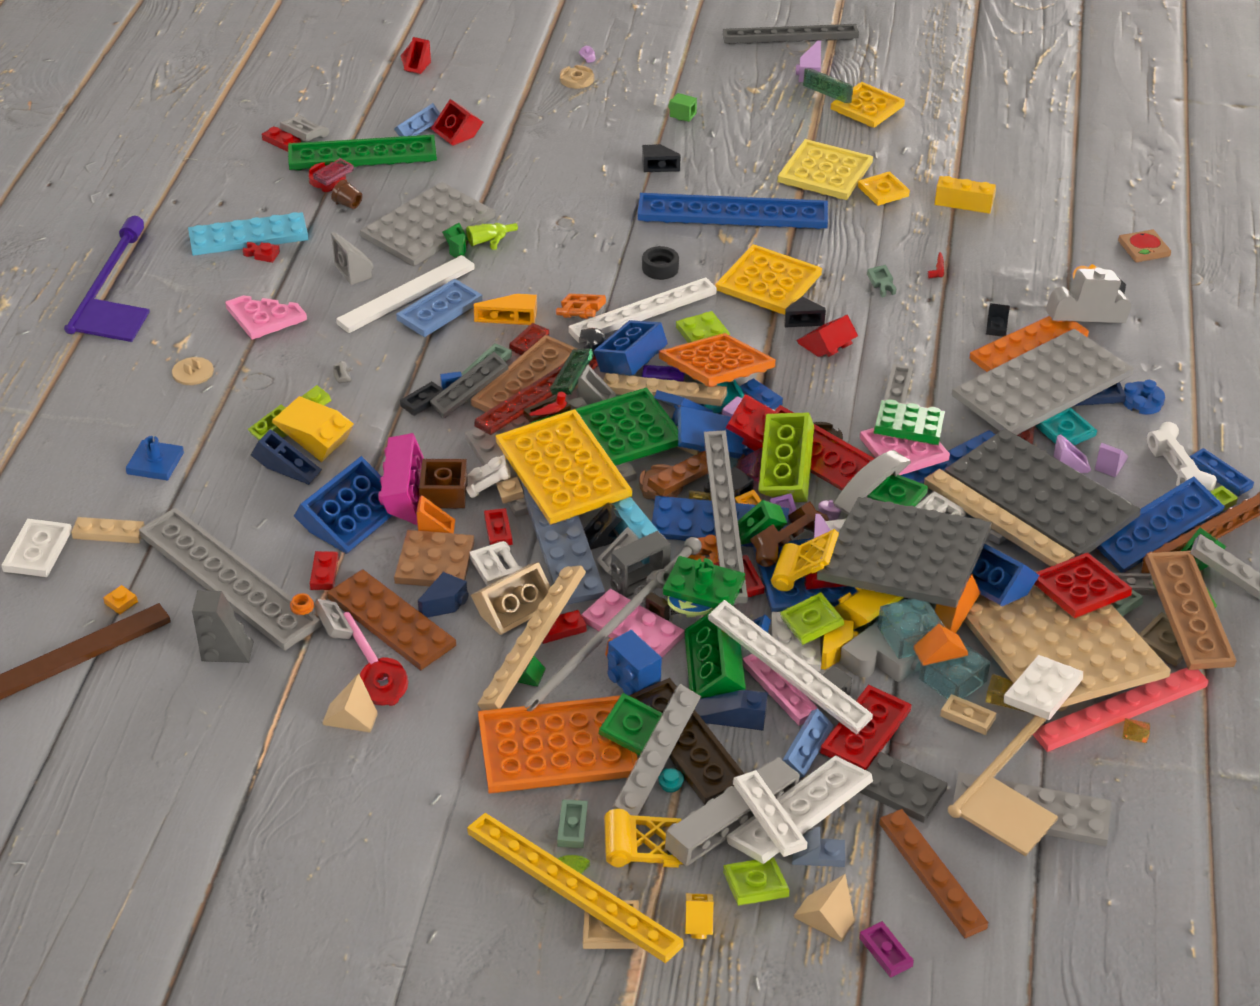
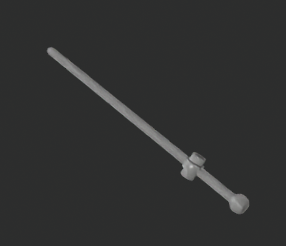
(654, 581)

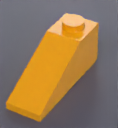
(510, 309)

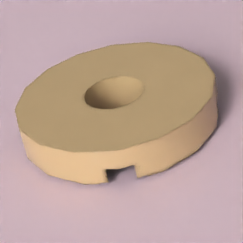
(577, 77)

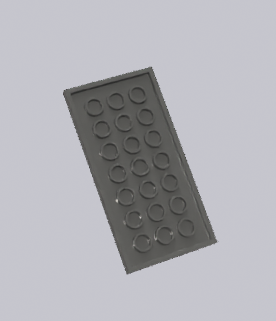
(1044, 492)

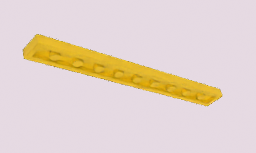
(576, 888)

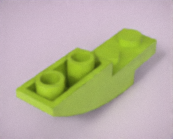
(261, 427)

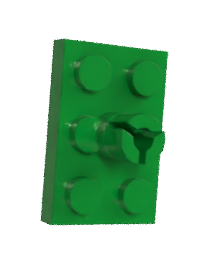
(703, 582)

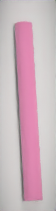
(361, 640)

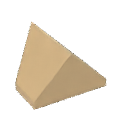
(352, 708)
(829, 909)

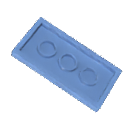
(439, 307)

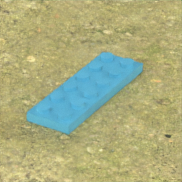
(236, 234)

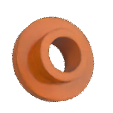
(301, 604)

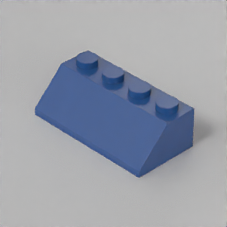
(1002, 577)

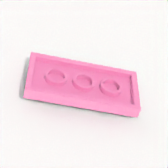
(650, 627)

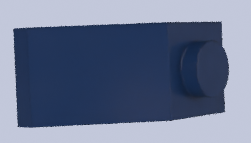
(443, 596)

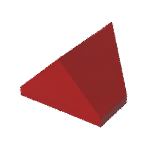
(416, 55)

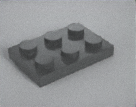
(903, 787)

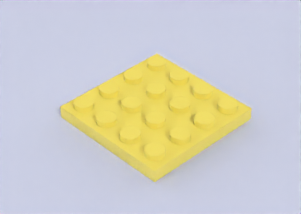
(825, 169)

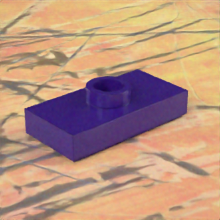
(662, 372)

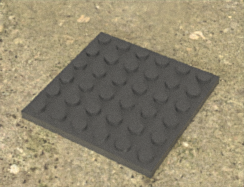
(906, 551)

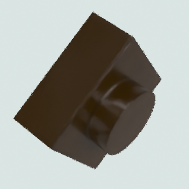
(658, 606)

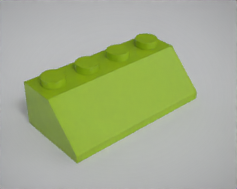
(787, 455)

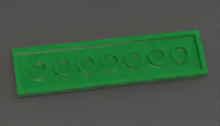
(363, 151)

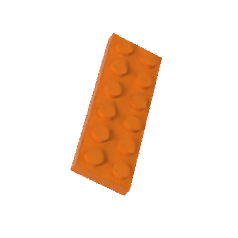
(1022, 341)

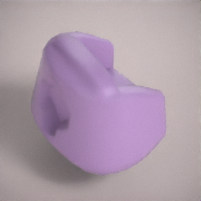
(588, 54)
(828, 508)

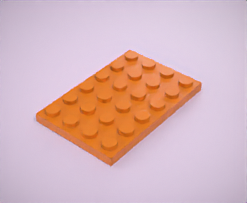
(551, 745)

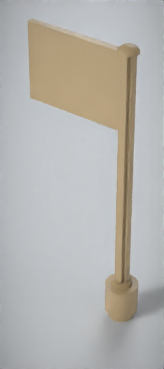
(1000, 808)

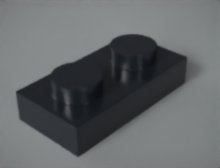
(420, 399)

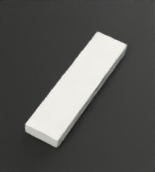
(770, 813)

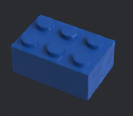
(630, 347)

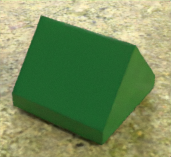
(457, 245)
(533, 673)

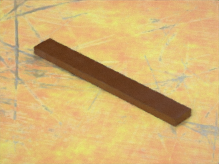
(82, 650)

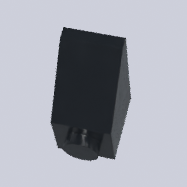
(660, 159)

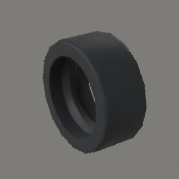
(658, 271)

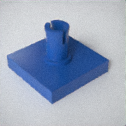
(677, 402)
(154, 459)

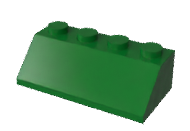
(712, 660)

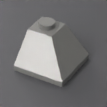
(350, 260)

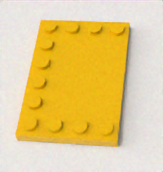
(563, 466)

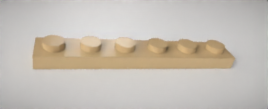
(693, 391)

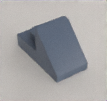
(820, 851)

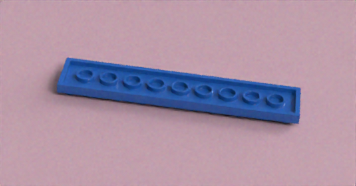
(733, 210)

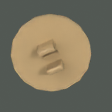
(192, 371)

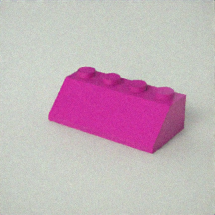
(401, 477)

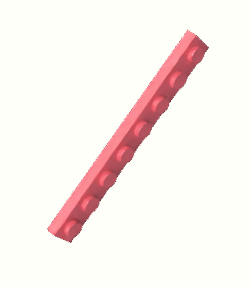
(1118, 708)

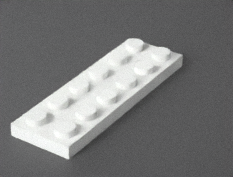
(805, 805)

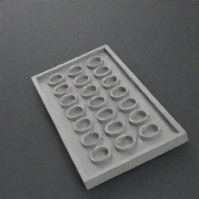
(1042, 382)

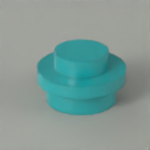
(670, 780)

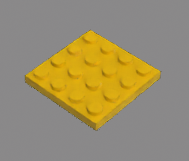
(768, 279)

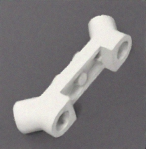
(1164, 443)

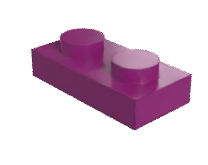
(886, 949)

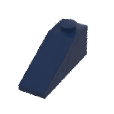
(283, 458)
(735, 709)

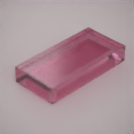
(333, 172)

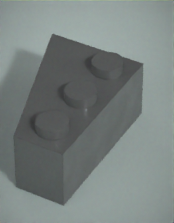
(218, 631)

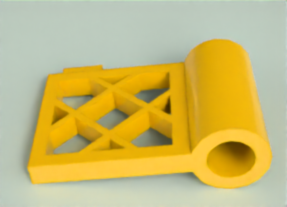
(796, 562)
(622, 840)

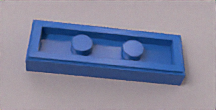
(1224, 473)

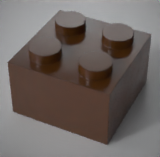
(444, 482)

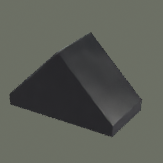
(804, 314)

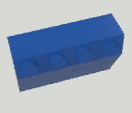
(345, 507)

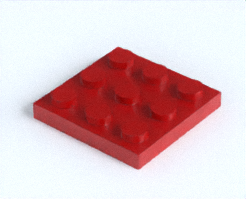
(1082, 585)

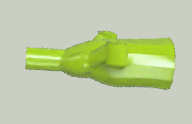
(488, 232)

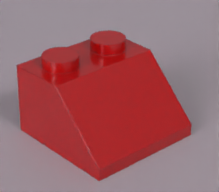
(456, 123)
(829, 337)

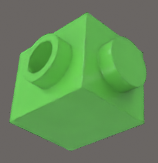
(683, 107)

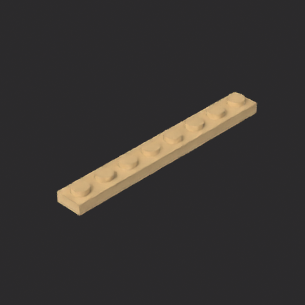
(1002, 521)
(531, 638)

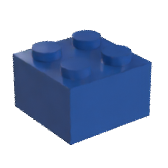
(633, 663)

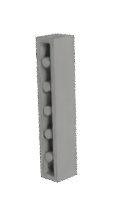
(720, 816)

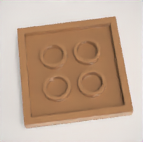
(430, 554)

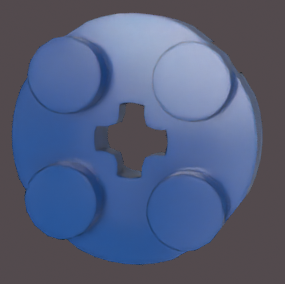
(1138, 390)

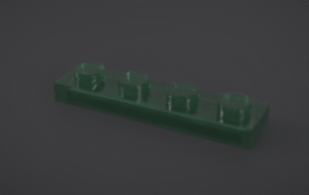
(828, 85)

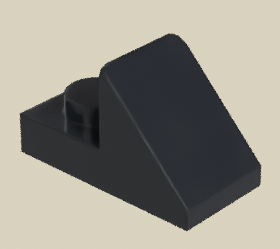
(997, 319)
(600, 529)

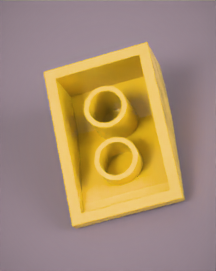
(314, 426)

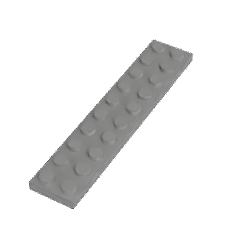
(222, 570)

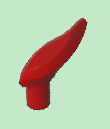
(939, 272)
(552, 408)

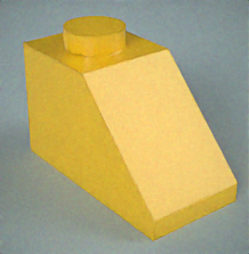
(834, 641)
(699, 915)

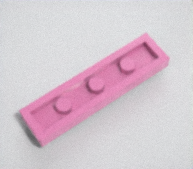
(784, 693)

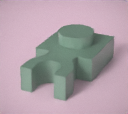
(881, 278)

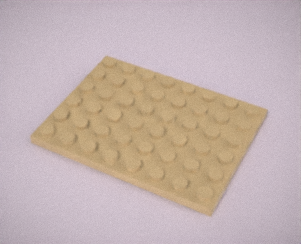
(1095, 643)

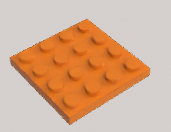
(717, 359)

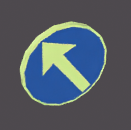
(688, 608)

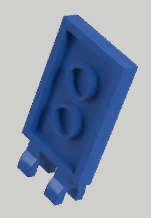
(694, 423)

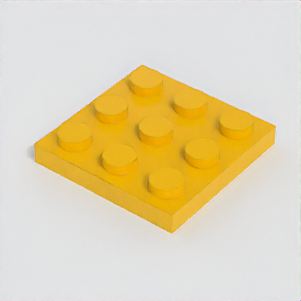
(869, 105)

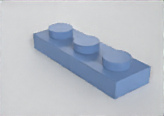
(418, 122)
(808, 742)

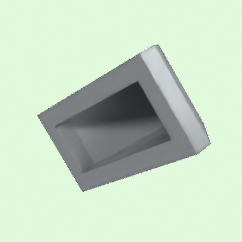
(592, 387)

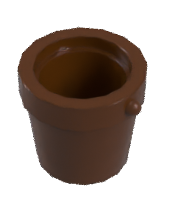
(346, 194)

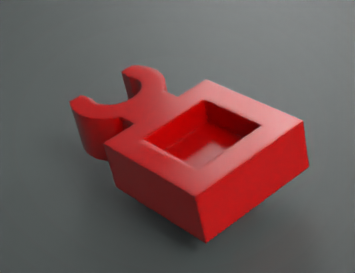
(263, 252)

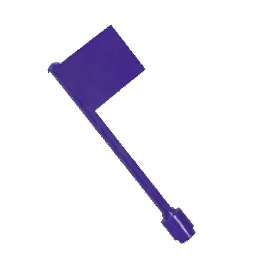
(107, 317)

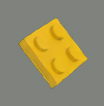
(883, 188)

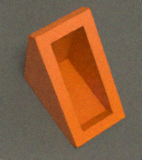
(433, 518)
(939, 646)

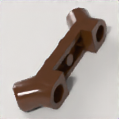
(769, 540)

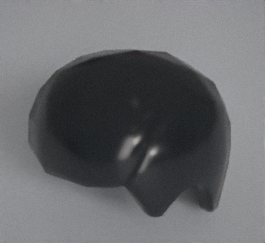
(594, 338)

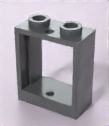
(652, 546)

